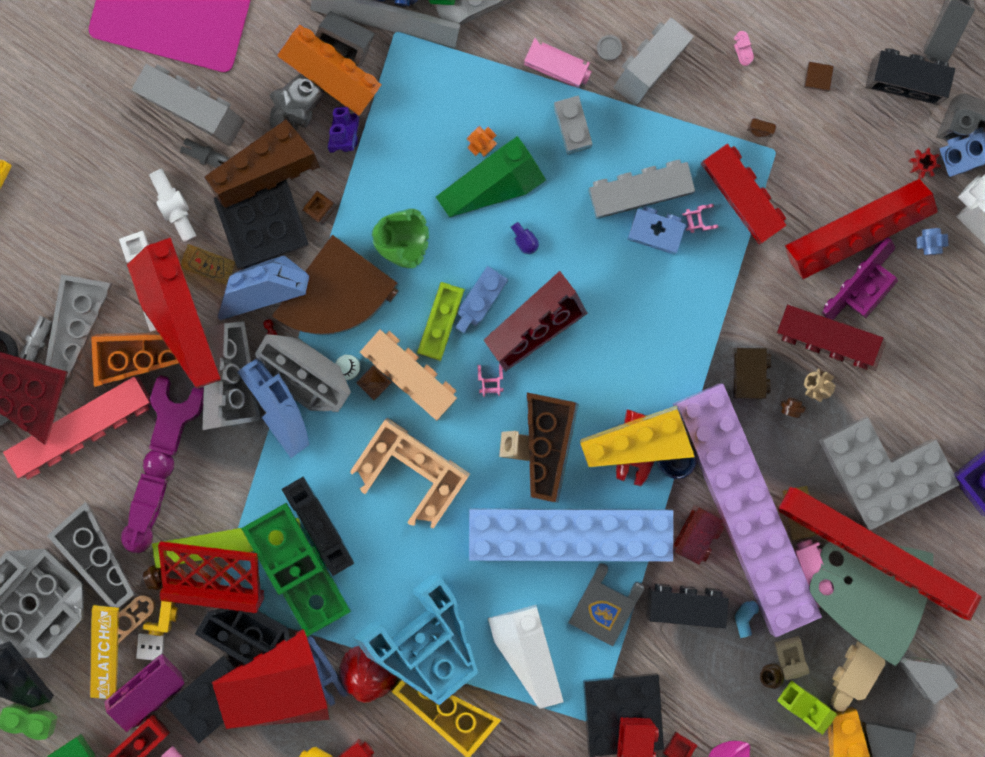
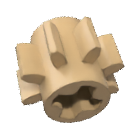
(819, 385)

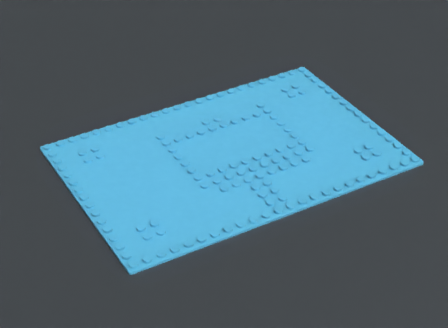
(635, 350)

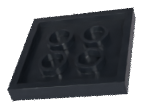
(263, 225)
(619, 697)

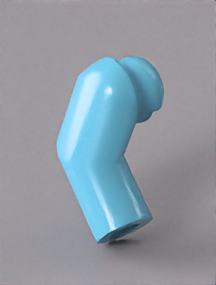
(743, 617)

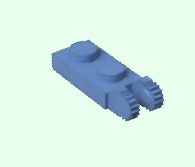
(325, 671)

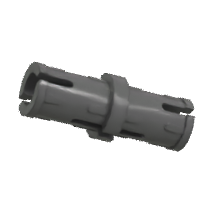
(204, 154)

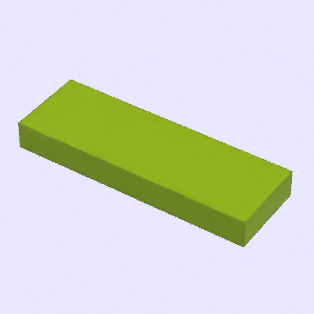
(440, 321)

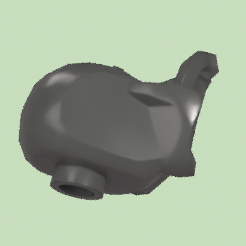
(295, 102)

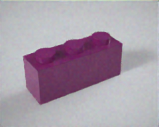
(144, 693)

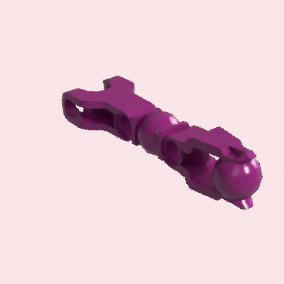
(159, 462)

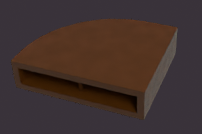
(340, 292)

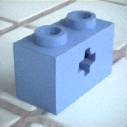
(665, 241)

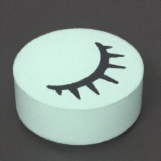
(349, 366)

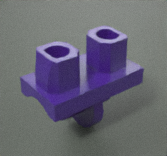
(343, 130)

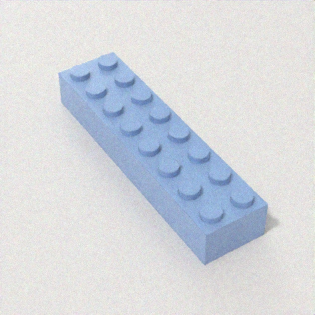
(570, 534)

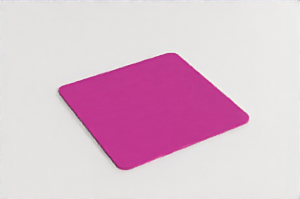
(182, 30)

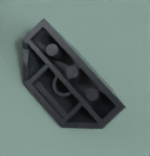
(242, 633)

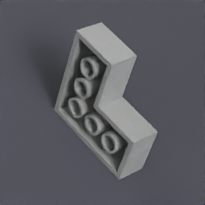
(881, 486)

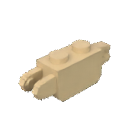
(856, 676)

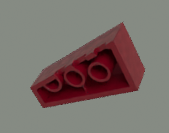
(536, 322)
(831, 337)

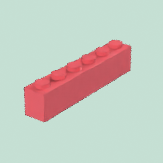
(78, 427)

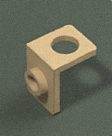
(514, 446)

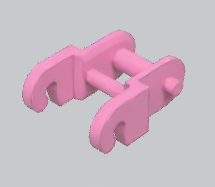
(743, 48)
(688, 214)
(490, 390)

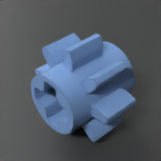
(932, 241)

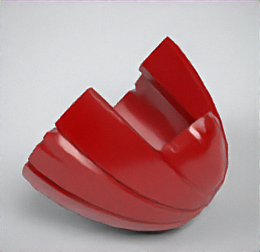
(364, 677)

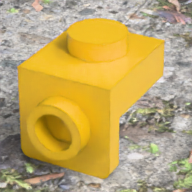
(168, 614)

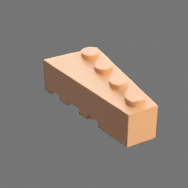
(409, 374)

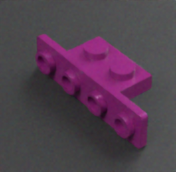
(867, 285)

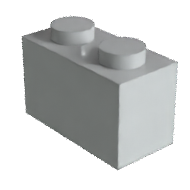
(572, 125)

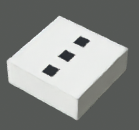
(149, 646)

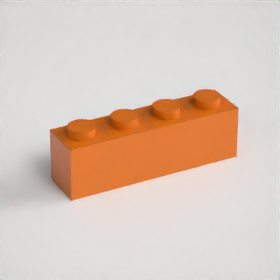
(329, 69)

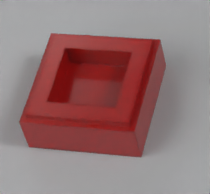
(679, 746)

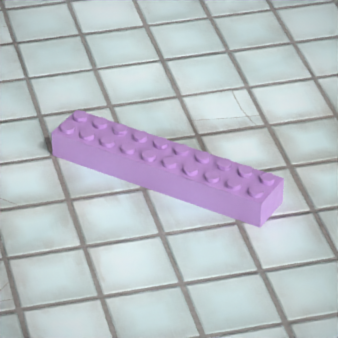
(747, 510)

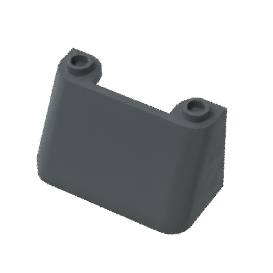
(962, 116)

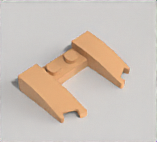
(396, 442)

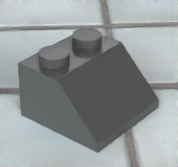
(346, 37)

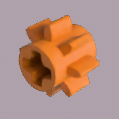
(481, 141)

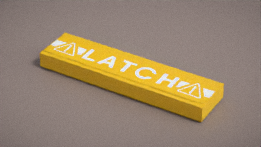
(104, 651)

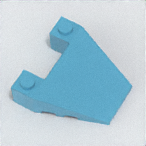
(430, 650)

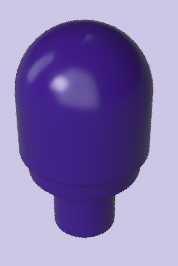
(525, 239)

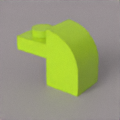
(807, 707)

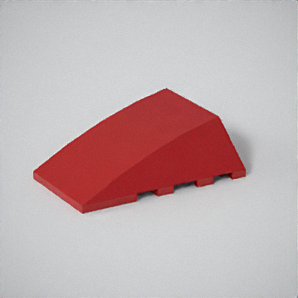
(273, 688)

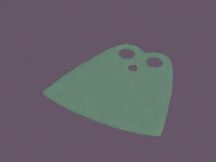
(874, 605)

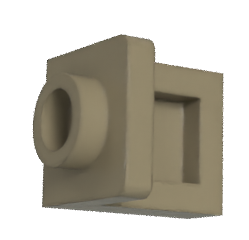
(791, 658)

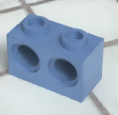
(970, 150)

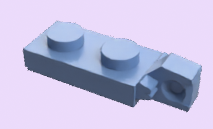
(480, 298)

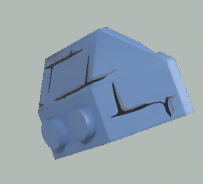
(262, 286)

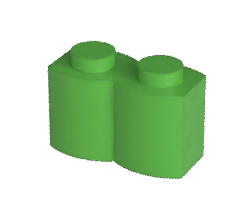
(22, 719)

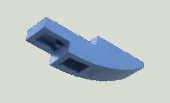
(280, 407)

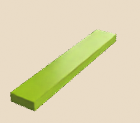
(228, 539)

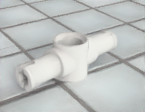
(172, 205)

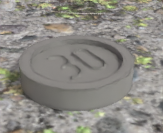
(609, 47)

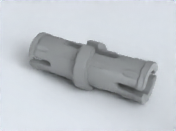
(36, 339)

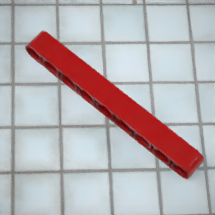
(879, 553)

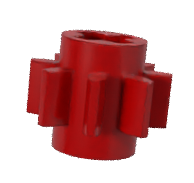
(930, 159)

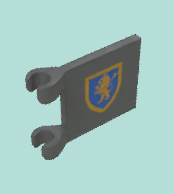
(603, 610)

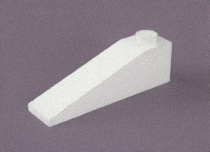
(525, 648)

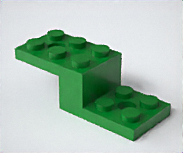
(296, 569)

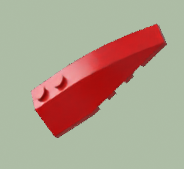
(171, 309)

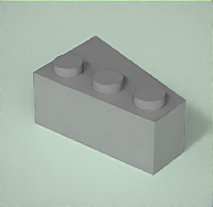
(652, 61)

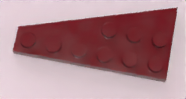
(30, 394)

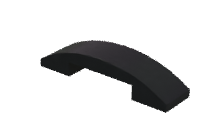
(318, 525)

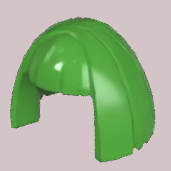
(402, 237)

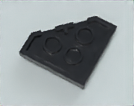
(19, 681)

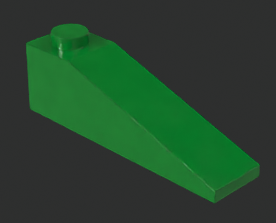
(500, 177)

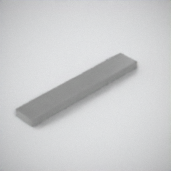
(392, 19)

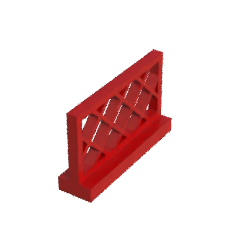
(211, 592)

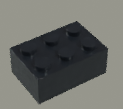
(910, 77)
(687, 606)
(197, 704)

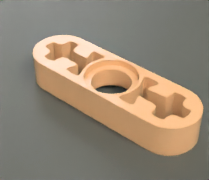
(134, 605)

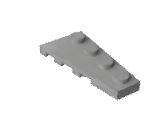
(74, 317)

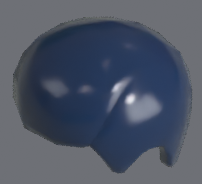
(678, 467)

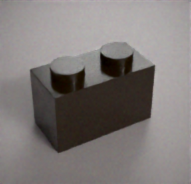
(751, 373)

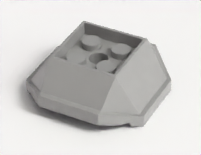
(57, 595)

